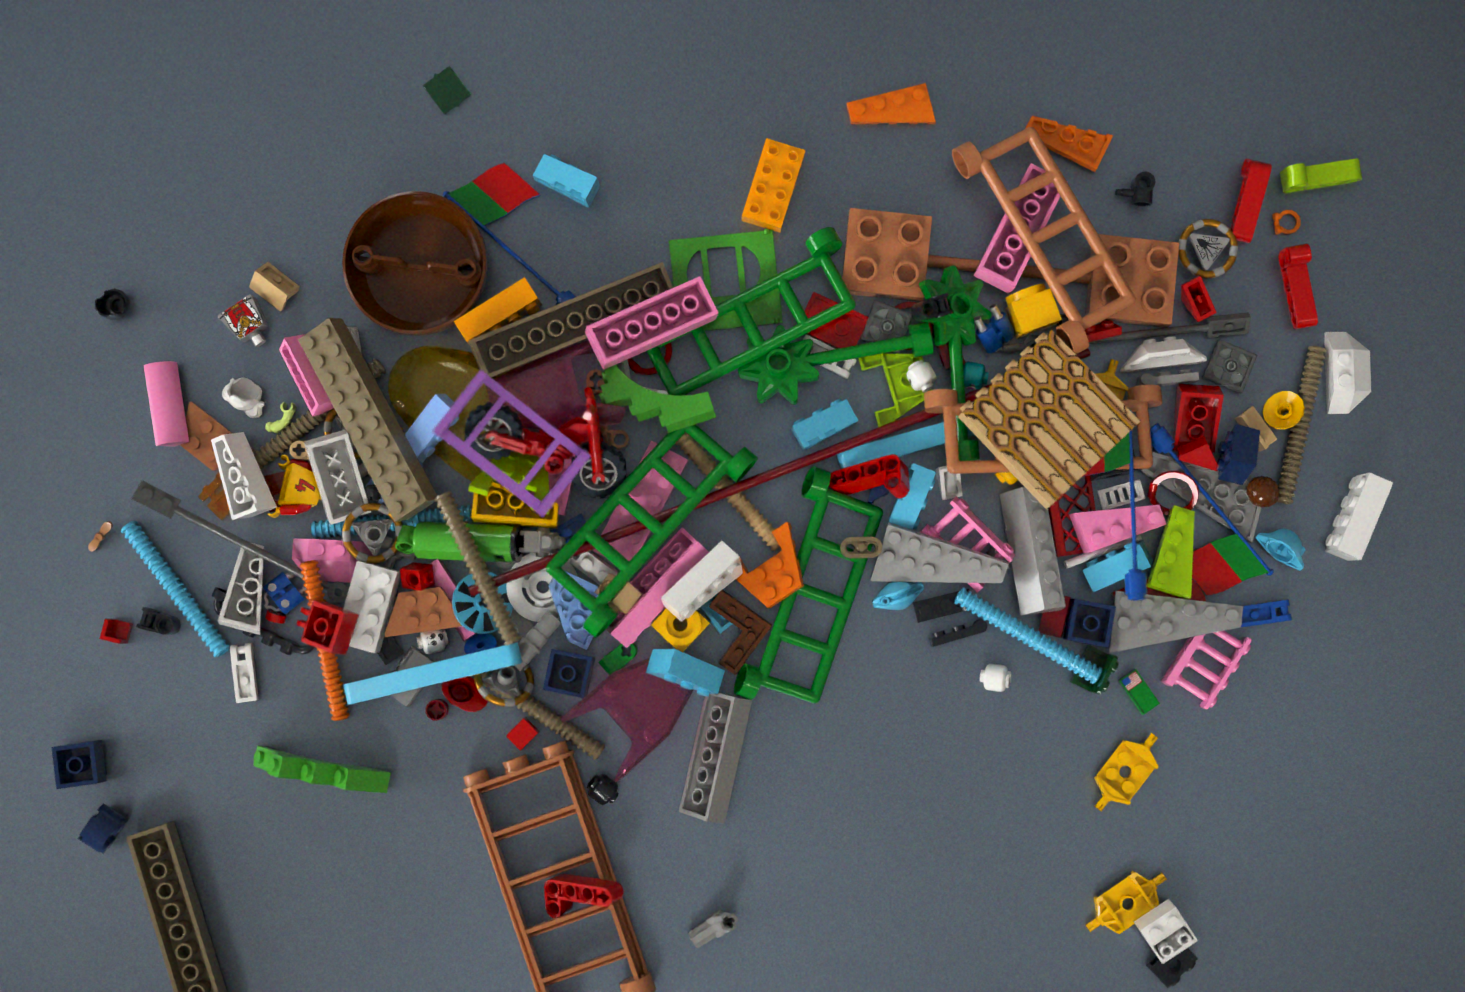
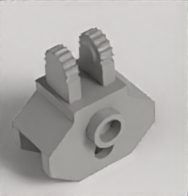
(542, 542)

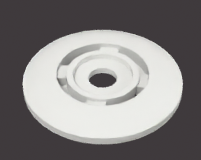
(543, 601)

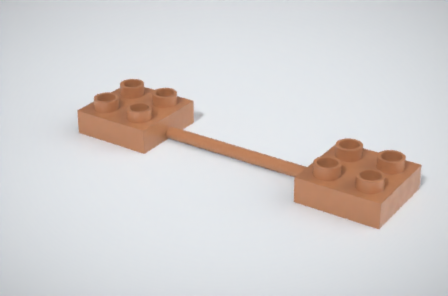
(890, 258)

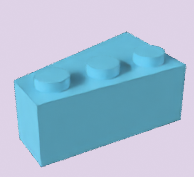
(824, 424)
(907, 509)
(1116, 565)
(685, 670)

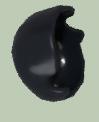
(112, 304)

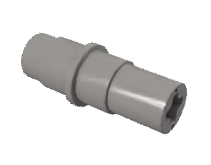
(536, 638)

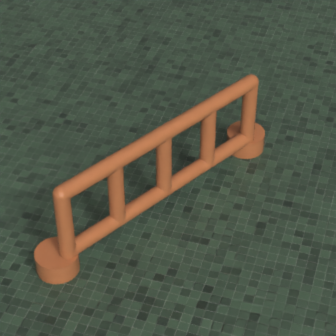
(971, 162)
(946, 402)

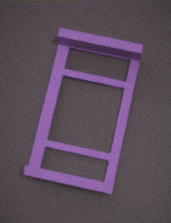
(464, 448)

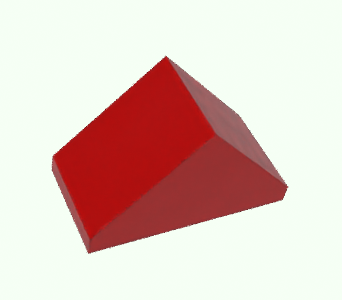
(1196, 299)
(1197, 453)

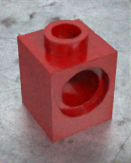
(417, 576)

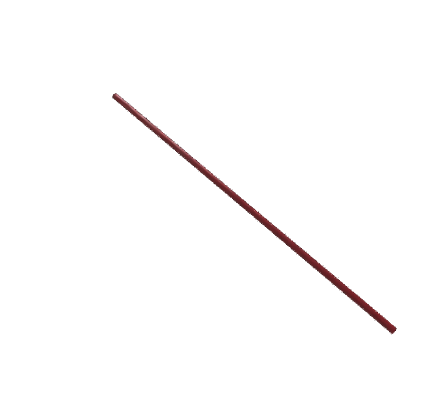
(741, 485)

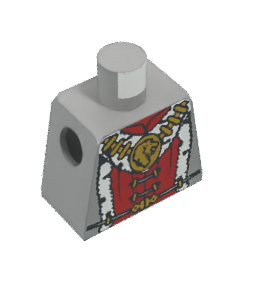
(246, 320)

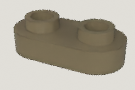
(860, 547)

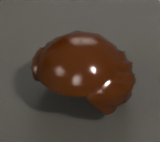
(1262, 491)

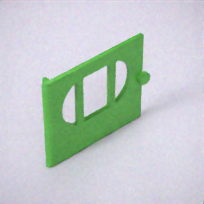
(765, 309)

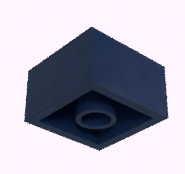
(1238, 454)
(1089, 622)
(568, 673)
(79, 764)

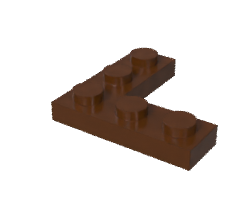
(751, 624)

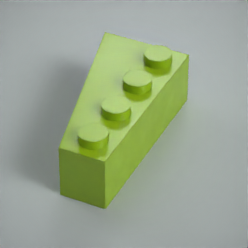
(1174, 556)

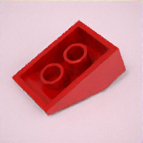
(1197, 414)

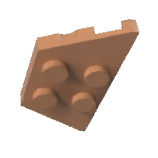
(201, 431)
(421, 612)

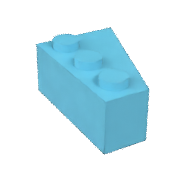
(567, 179)

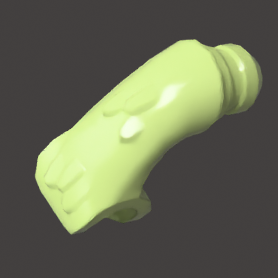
(279, 425)

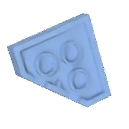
(572, 611)

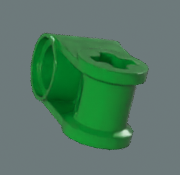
(616, 659)

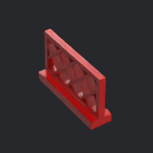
(1056, 519)

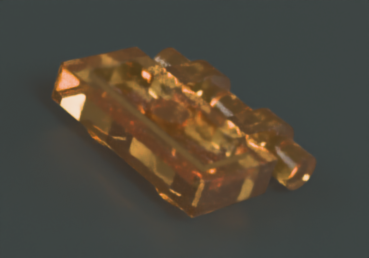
(219, 502)

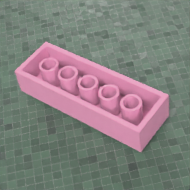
(1006, 252)
(651, 323)
(652, 495)
(653, 582)

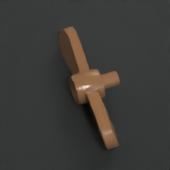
(105, 528)

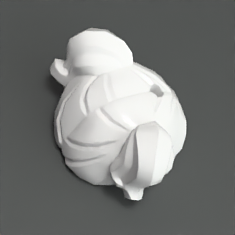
(244, 396)

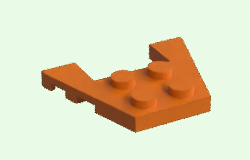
(778, 575)

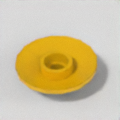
(1278, 404)

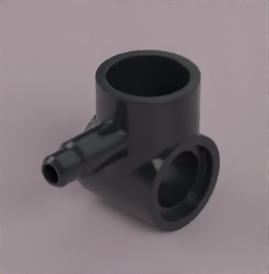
(1139, 195)

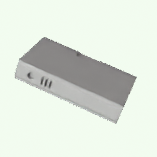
(411, 659)

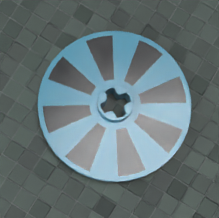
(470, 613)

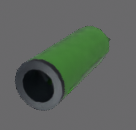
(435, 541)

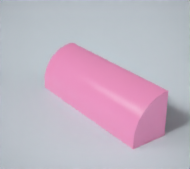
(305, 376)
(166, 403)
(445, 580)

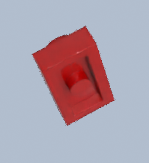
(1103, 330)

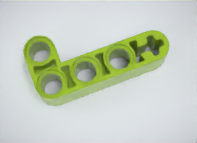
(1302, 177)

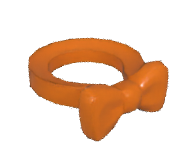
(1277, 216)

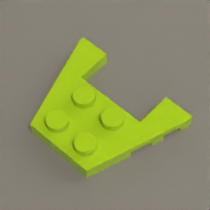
(901, 391)
(516, 467)

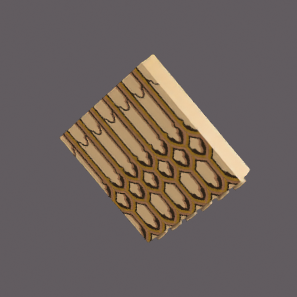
(1048, 418)

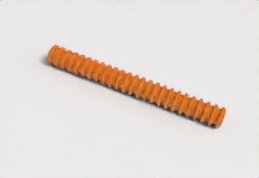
(328, 660)

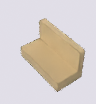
(273, 285)
(1252, 419)

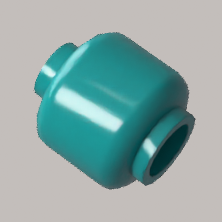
(974, 375)

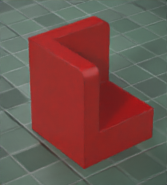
(116, 631)
(522, 733)

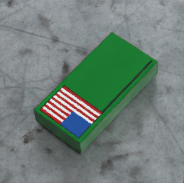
(1138, 691)

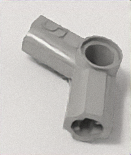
(714, 926)

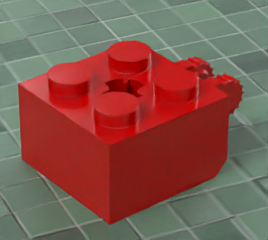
(328, 627)

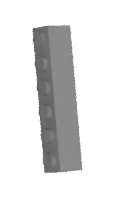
(1035, 557)
(715, 757)

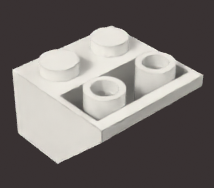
(1165, 931)

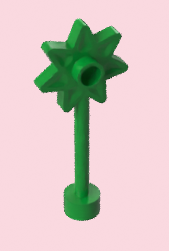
(958, 330)
(793, 363)

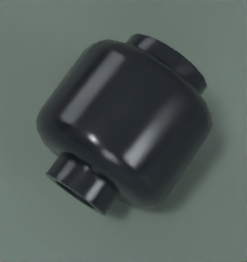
(602, 789)

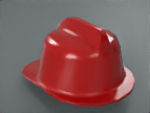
(464, 694)

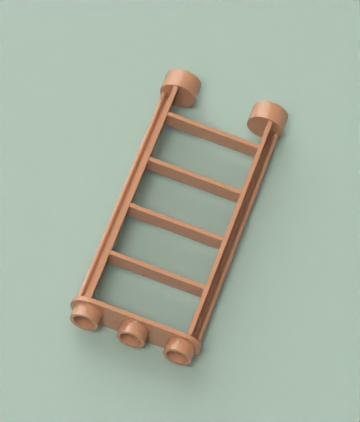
(517, 769)

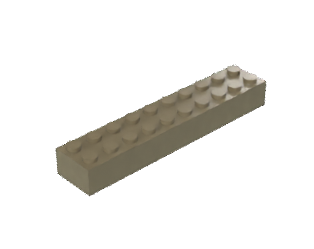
(563, 323)
(368, 419)
(175, 910)

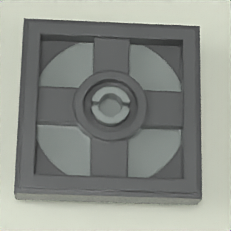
(885, 323)
(1230, 366)

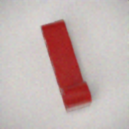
(1250, 199)
(1297, 285)
(881, 471)
(568, 888)

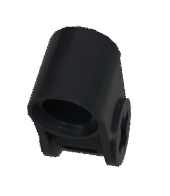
(934, 308)
(155, 621)

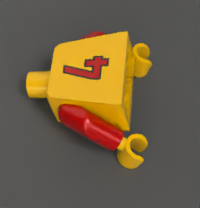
(298, 489)

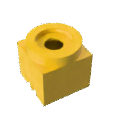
(1032, 310)
(680, 633)

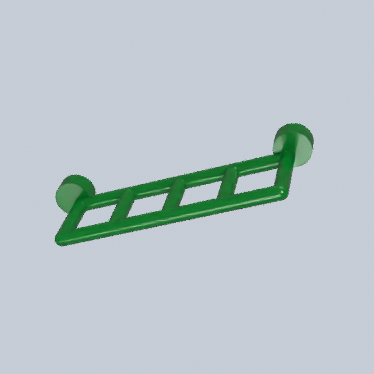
(821, 246)
(602, 613)
(752, 677)

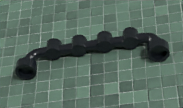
(269, 637)

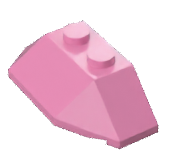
(334, 560)

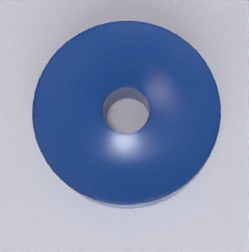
(480, 642)

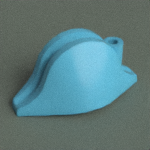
(1284, 547)
(897, 595)

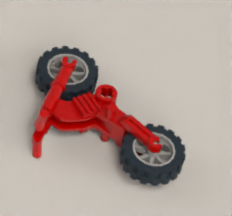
(508, 436)

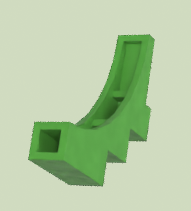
(672, 410)
(321, 772)

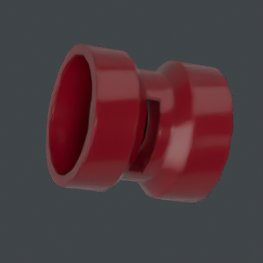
(437, 709)

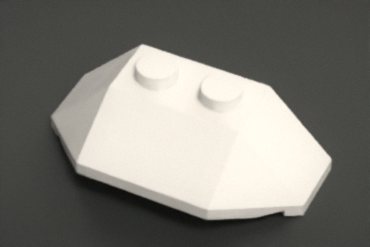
(1162, 355)
(1345, 372)

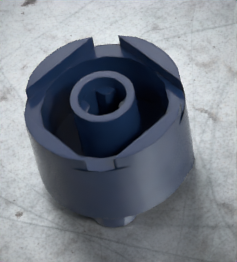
(102, 828)

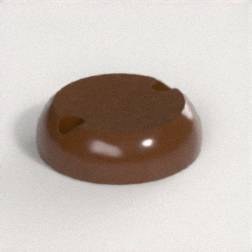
(416, 263)

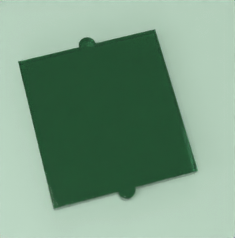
(446, 90)

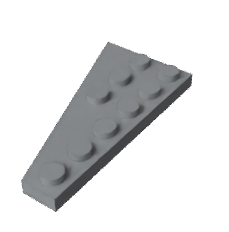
(1228, 496)
(923, 558)
(1167, 619)

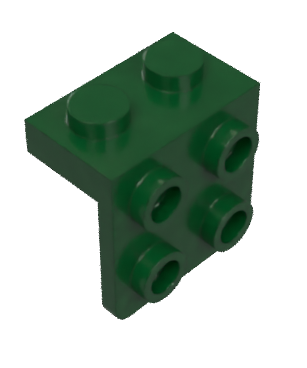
(1108, 664)

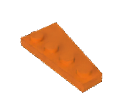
(899, 106)
(1072, 143)

